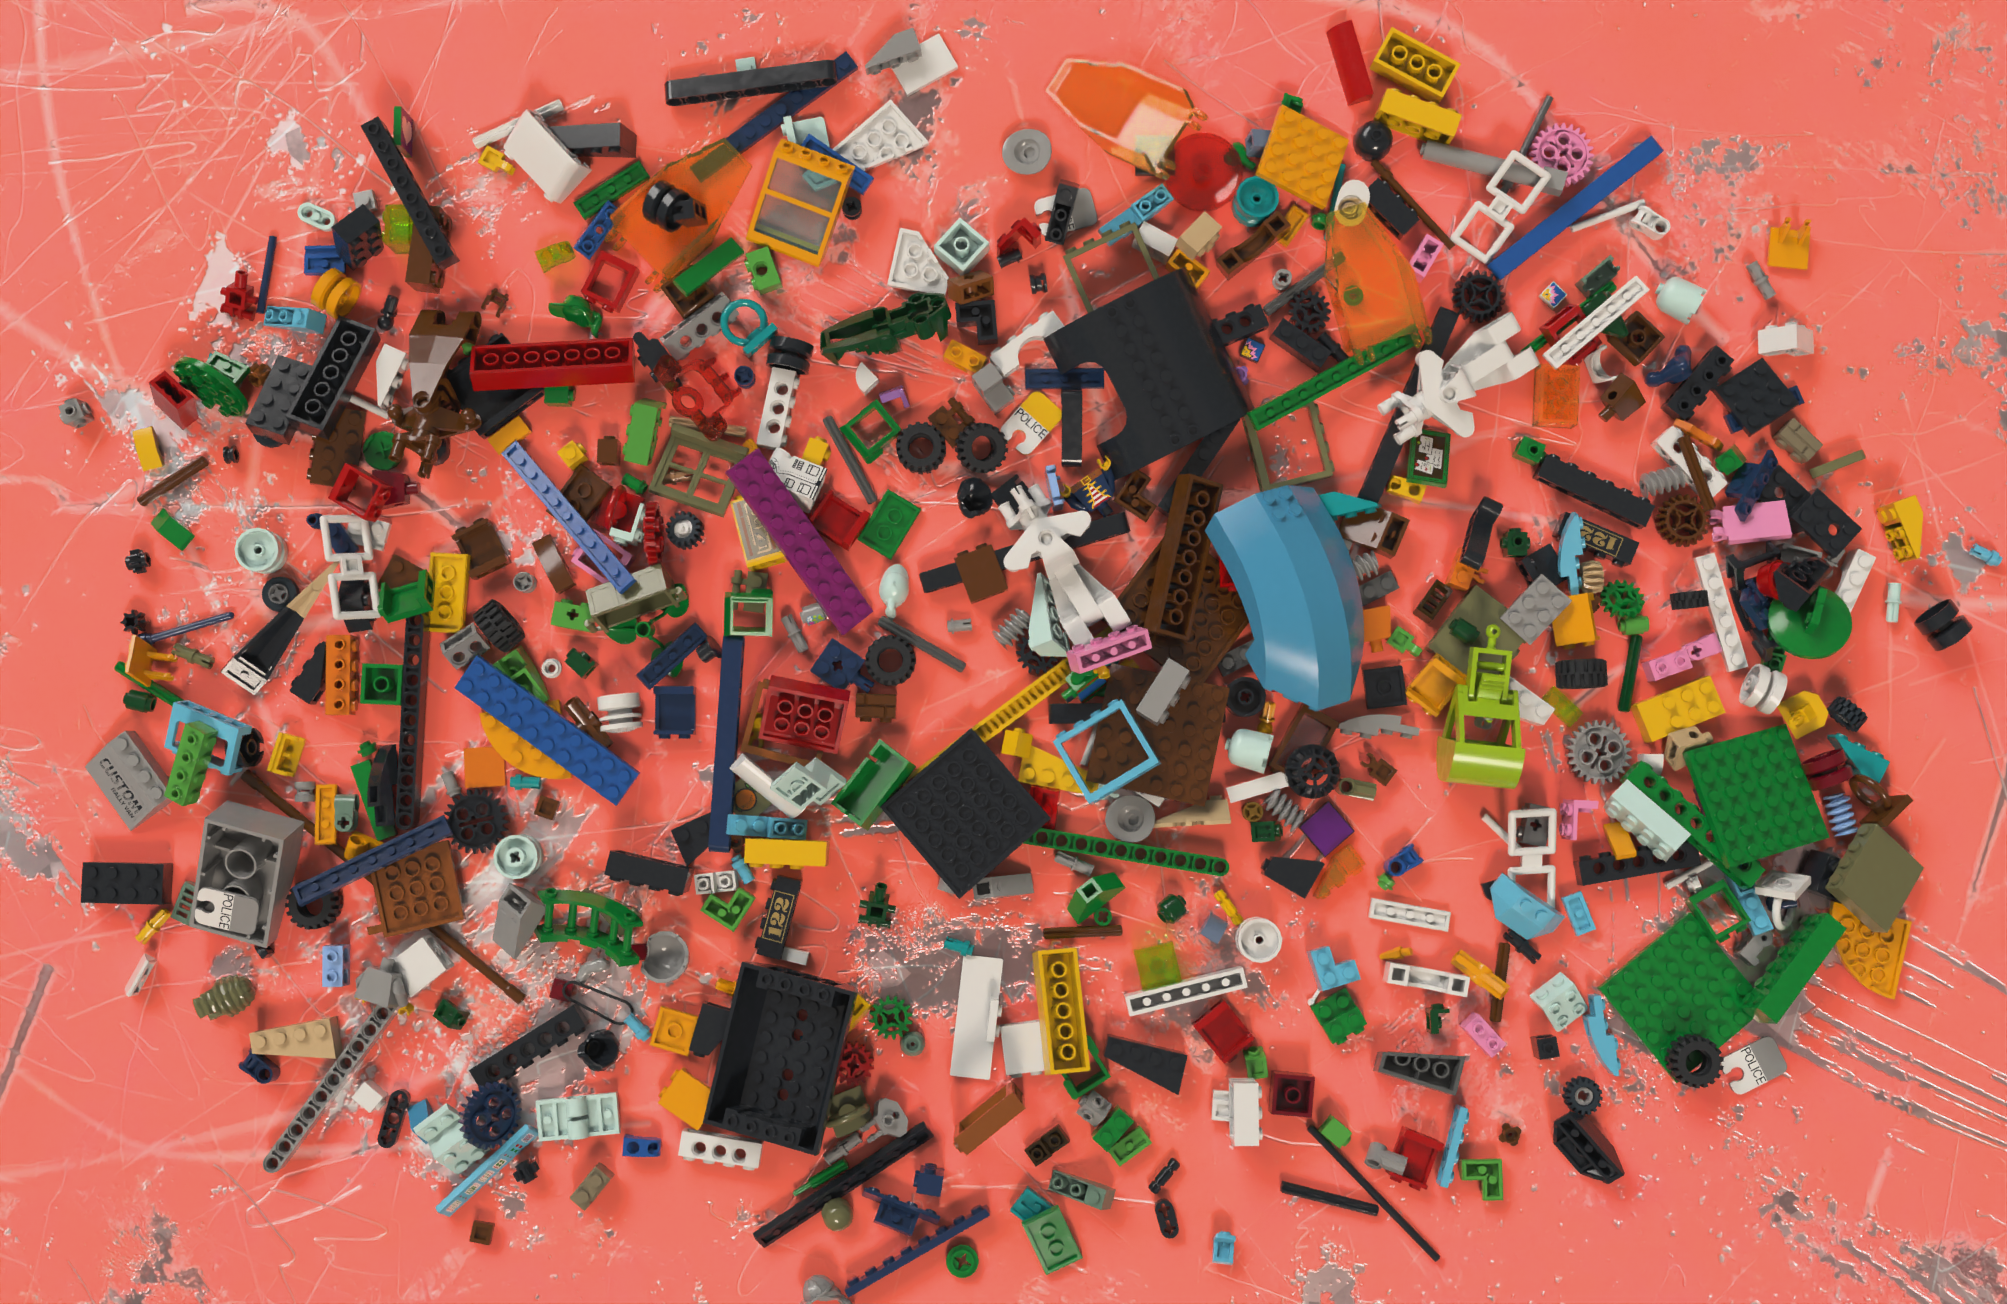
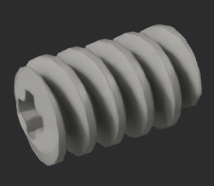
(1661, 479)
(1365, 564)
(1012, 628)
(1284, 809)

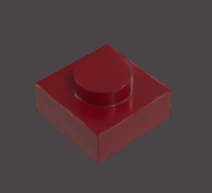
(556, 990)

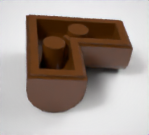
(1131, 498)

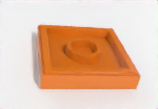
(484, 768)

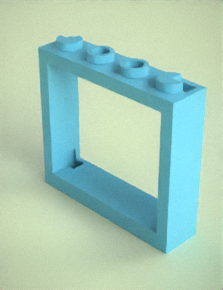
(1122, 780)

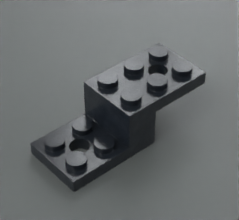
(1811, 512)

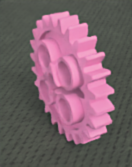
(1574, 144)

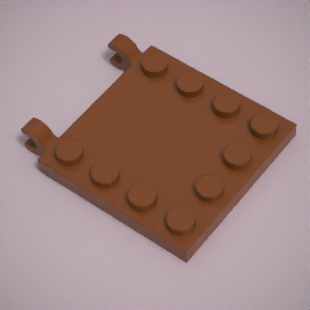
(418, 892)

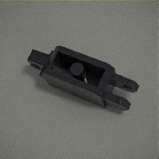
(650, 353)

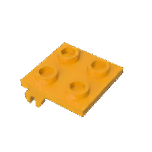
(1789, 247)
(141, 660)

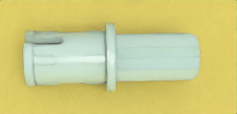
(1893, 602)

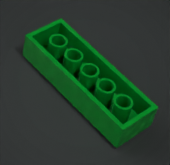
(1792, 967)

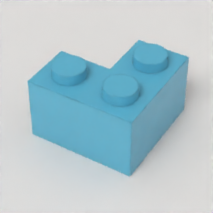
(1327, 973)

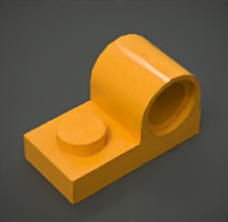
(359, 844)

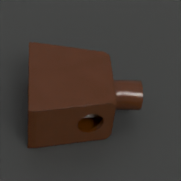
(1621, 399)

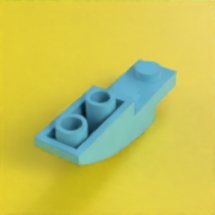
(1139, 211)
(1569, 546)
(766, 826)
(1753, 907)
(1602, 1043)

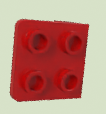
(1024, 228)

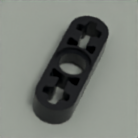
(393, 1102)

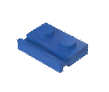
(321, 259)

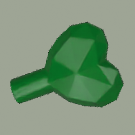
(1243, 156)

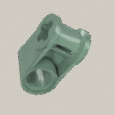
(346, 809)

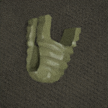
(226, 997)

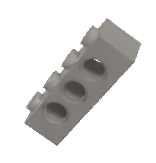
(688, 326)

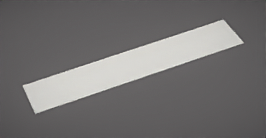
(1257, 787)

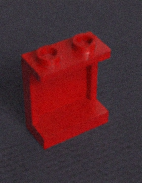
(838, 520)
(1223, 1031)
(1421, 1156)

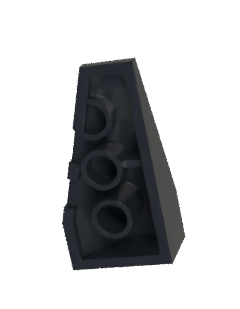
(1799, 580)

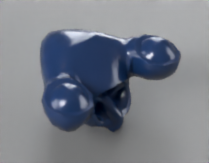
(1675, 370)

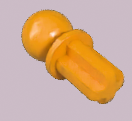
(1267, 718)
(725, 986)

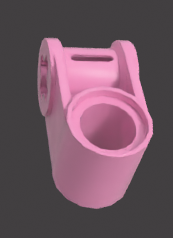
(1703, 647)

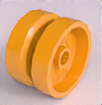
(335, 293)

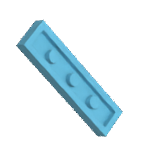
(1451, 1153)

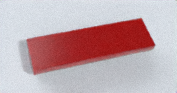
(1350, 63)

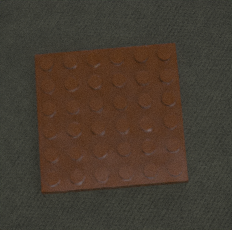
(1215, 626)
(1182, 744)

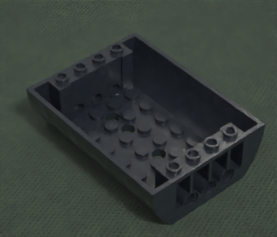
(763, 1046)

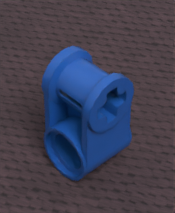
(1405, 858)

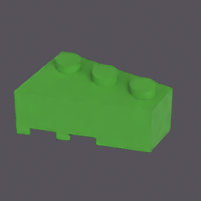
(643, 431)

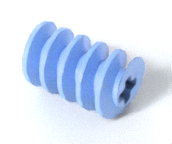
(1840, 814)

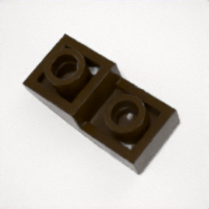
(1047, 1145)

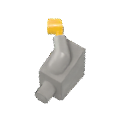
(383, 987)

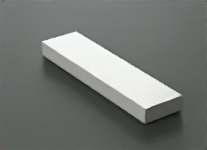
(1409, 914)

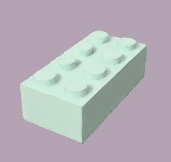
(1646, 820)

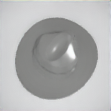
(1027, 151)
(1130, 819)

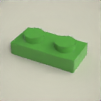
(1129, 1145)

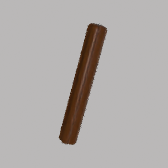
(1696, 473)
(172, 481)
(1082, 931)
(1501, 972)

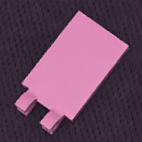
(1764, 523)

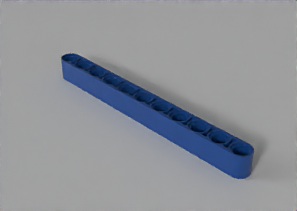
(1575, 208)

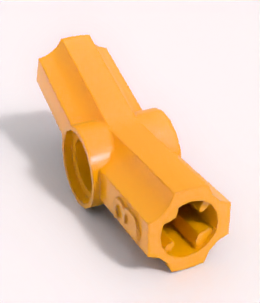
(1480, 974)

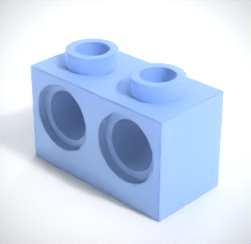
(336, 965)

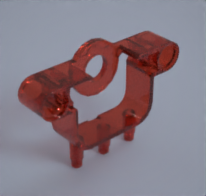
(668, 377)

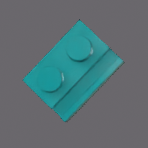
(1029, 1204)

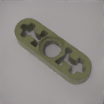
(1837, 463)

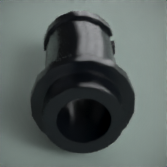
(1009, 258)

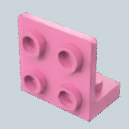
(1569, 811)

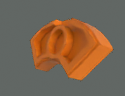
(1697, 434)

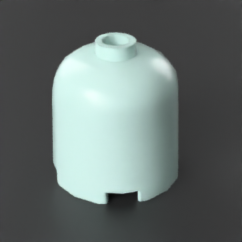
(1679, 298)
(1249, 749)

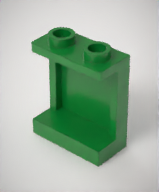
(407, 599)

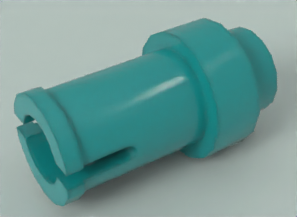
(520, 782)
(963, 947)

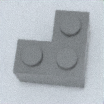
(990, 386)

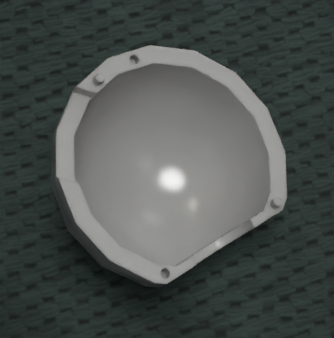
(666, 957)

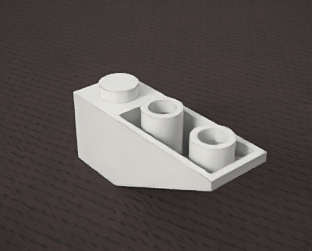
(390, 370)

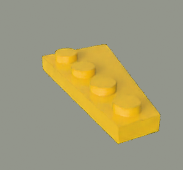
(1051, 772)

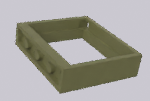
(1091, 243)
(1258, 460)

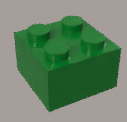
(381, 684)

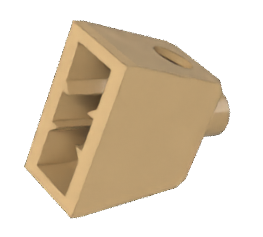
(1683, 741)

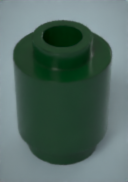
(1463, 630)
(139, 701)

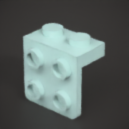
(798, 131)
(624, 538)
(1559, 1001)

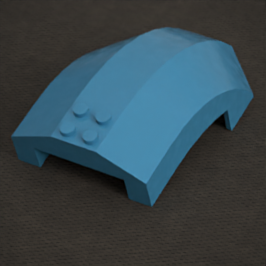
(1295, 593)

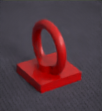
(618, 509)

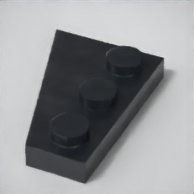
(692, 838)

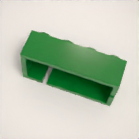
(873, 785)

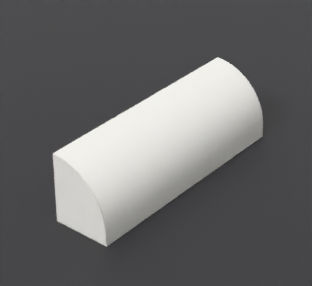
(761, 782)

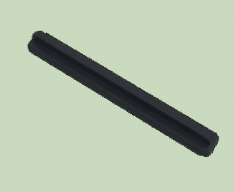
(1329, 1198)

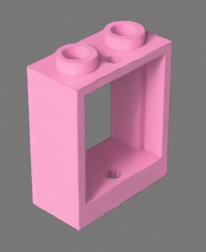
(578, 554)

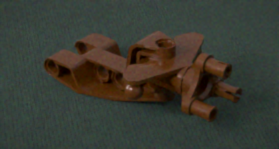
(433, 397)

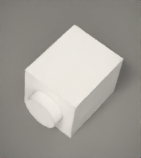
(370, 1096)

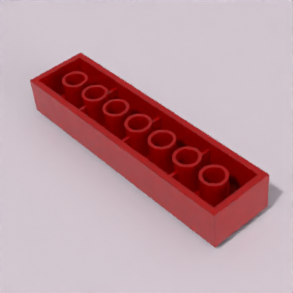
(552, 364)

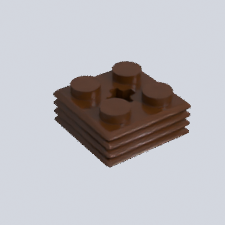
(688, 304)
(1648, 339)

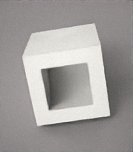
(865, 379)
(1654, 760)

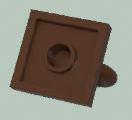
(1884, 809)

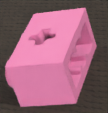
(1425, 256)
(1666, 665)
(1482, 1034)

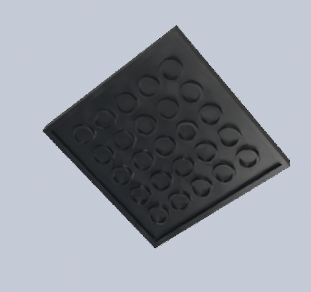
(965, 813)

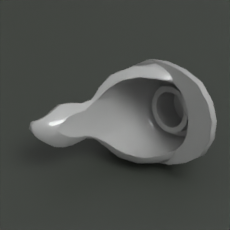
(822, 1289)

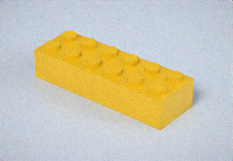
(1061, 1011)

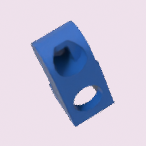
(641, 1146)

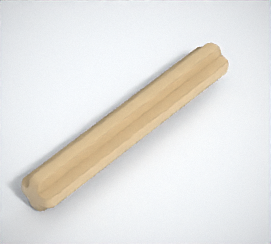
(732, 430)

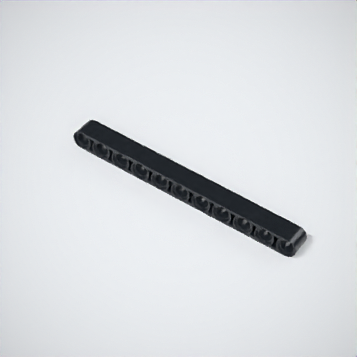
(1389, 449)
(1098, 531)
(406, 728)

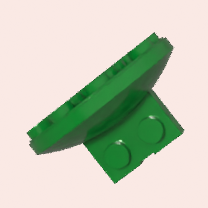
(215, 382)
(1815, 629)

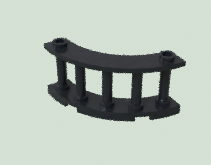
(1735, 570)

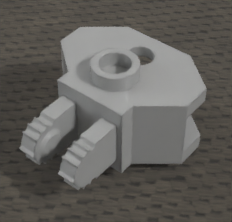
(884, 1120)

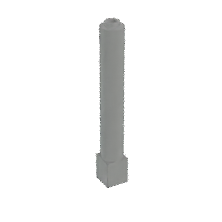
(1489, 165)

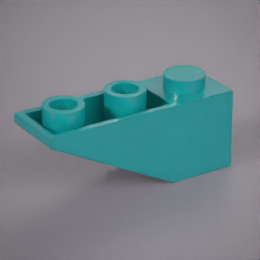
(1346, 505)
(1860, 759)

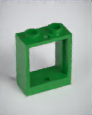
(1722, 887)

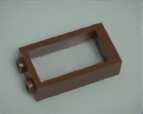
(1302, 732)

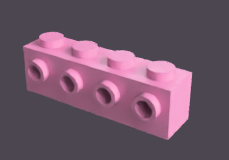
(1109, 649)

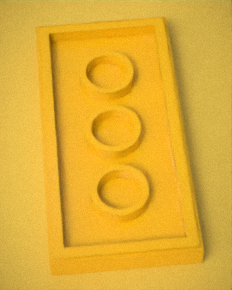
(451, 591)

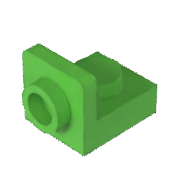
(1255, 1062)

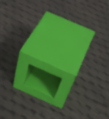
(1335, 1131)

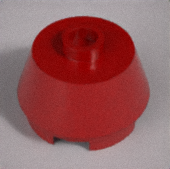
(1765, 579)

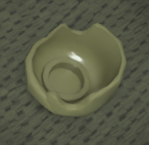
(837, 1214)

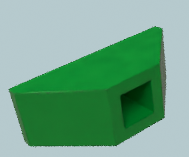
(1094, 895)

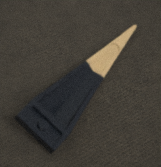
(259, 655)

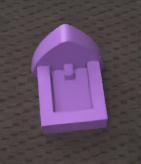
(894, 393)

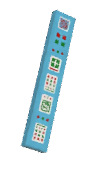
(487, 1170)

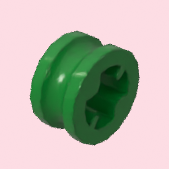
(1109, 916)

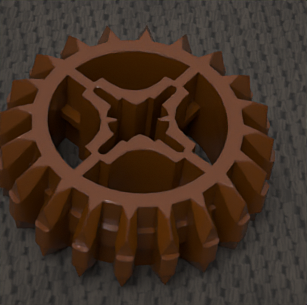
(1696, 531)

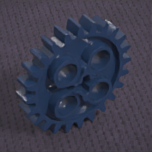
(490, 1115)

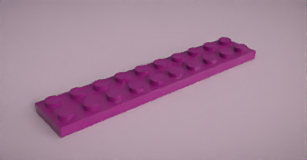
(799, 541)

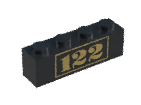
(1602, 542)
(779, 916)

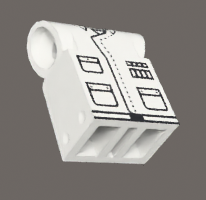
(799, 477)

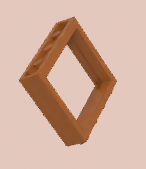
(764, 752)
(988, 1118)

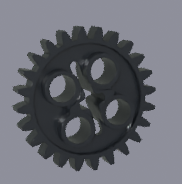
(472, 804)

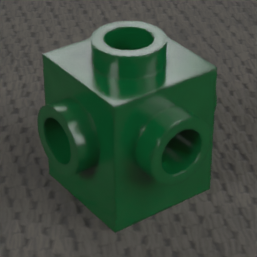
(1515, 543)

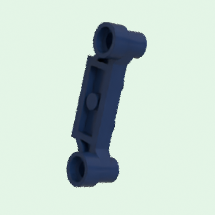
(340, 538)

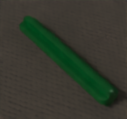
(1630, 673)

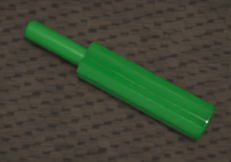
(823, 1176)

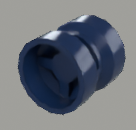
(742, 374)

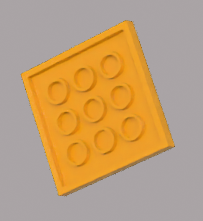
(1302, 157)

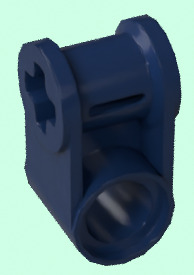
(257, 1064)

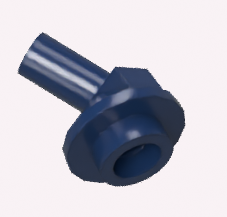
(1785, 904)

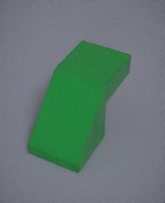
(172, 529)

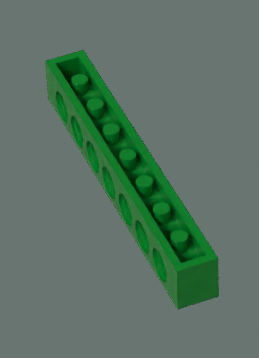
(1640, 770)

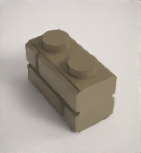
(1797, 441)
(592, 1186)

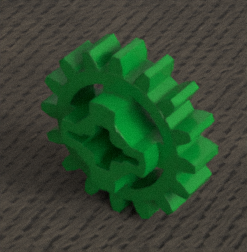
(1621, 600)
(899, 1023)

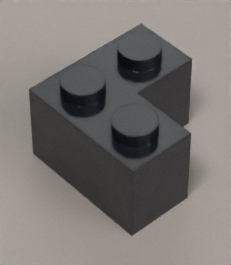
(981, 315)
(355, 596)

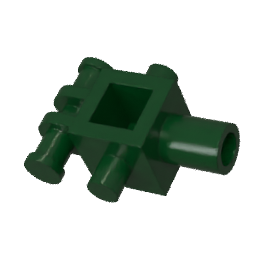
(877, 907)

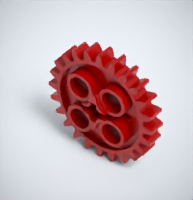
(653, 537)

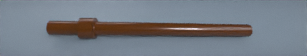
(1387, 176)

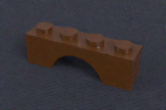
(1242, 255)

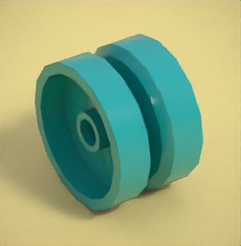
(1254, 201)

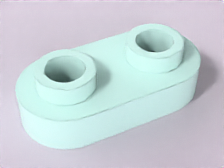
(318, 216)

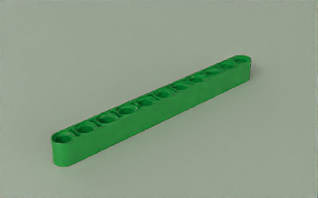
(1131, 848)

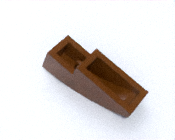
(554, 564)

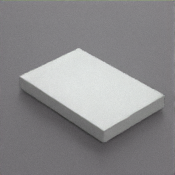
(930, 67)

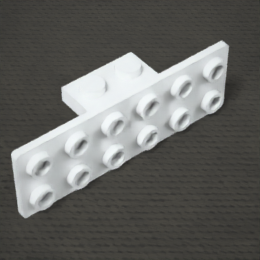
(977, 1017)

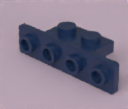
(1749, 483)
(898, 1214)

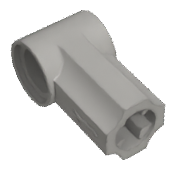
(1379, 1157)

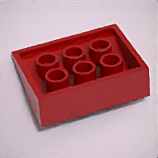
(804, 714)

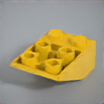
(1903, 527)

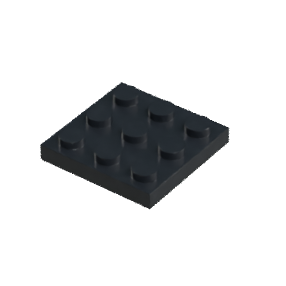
(1755, 397)

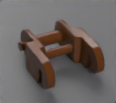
(490, 298)

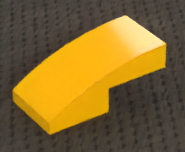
(147, 448)

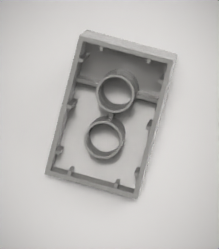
(250, 856)

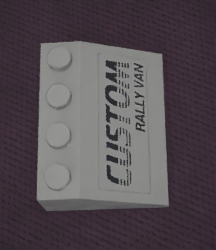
(130, 778)

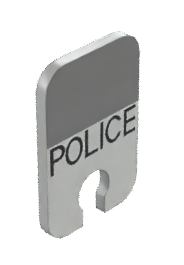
(1083, 214)
(231, 911)
(1759, 1063)

